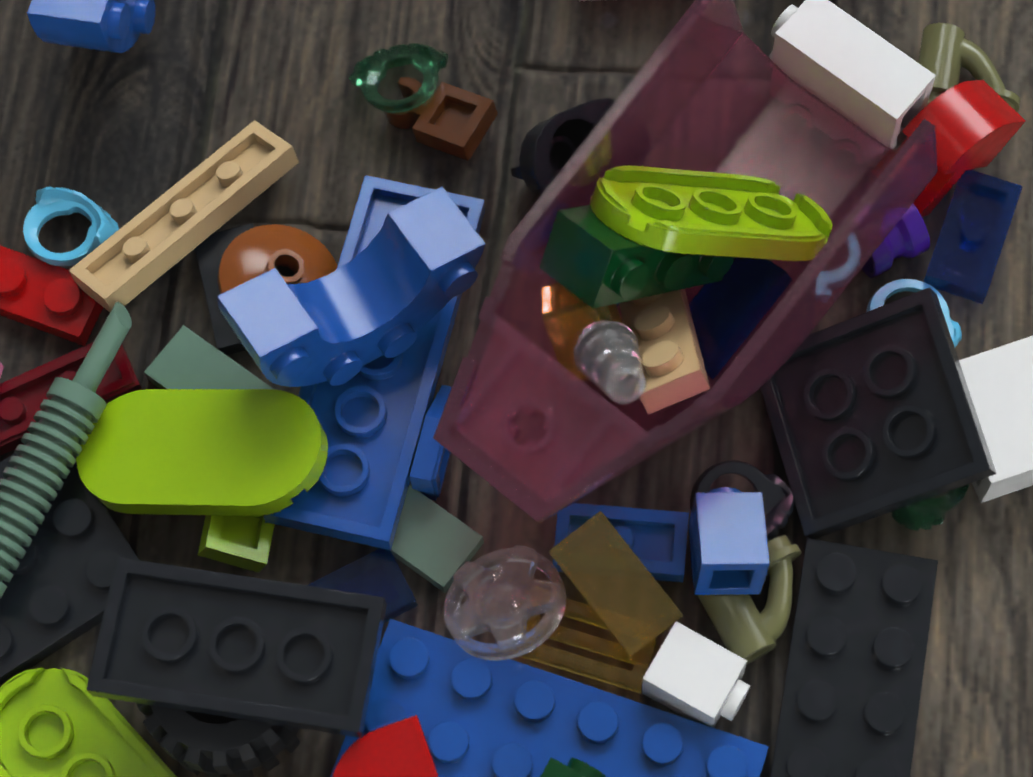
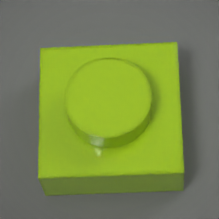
(237, 540)

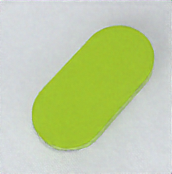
(709, 213)
(203, 452)
(63, 731)

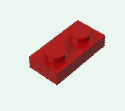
(45, 297)

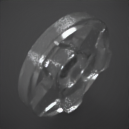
(502, 600)

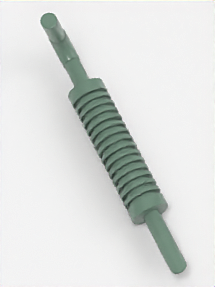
(53, 444)

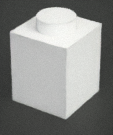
(696, 677)

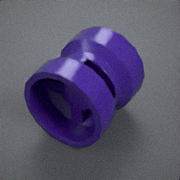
(905, 240)

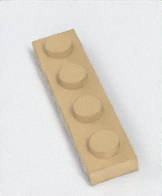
(184, 216)

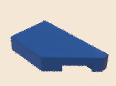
(431, 457)

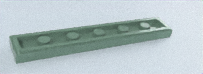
(426, 536)

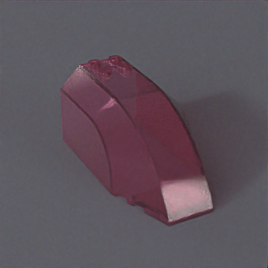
(697, 106)

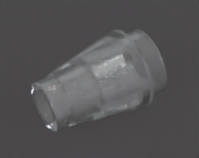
(611, 360)

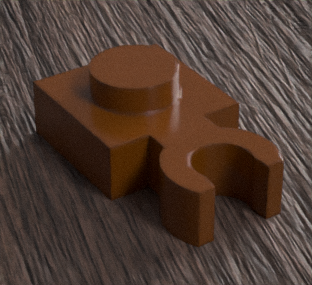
(448, 120)

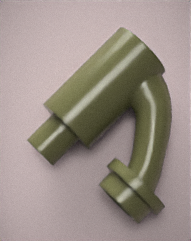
(947, 50)
(737, 618)

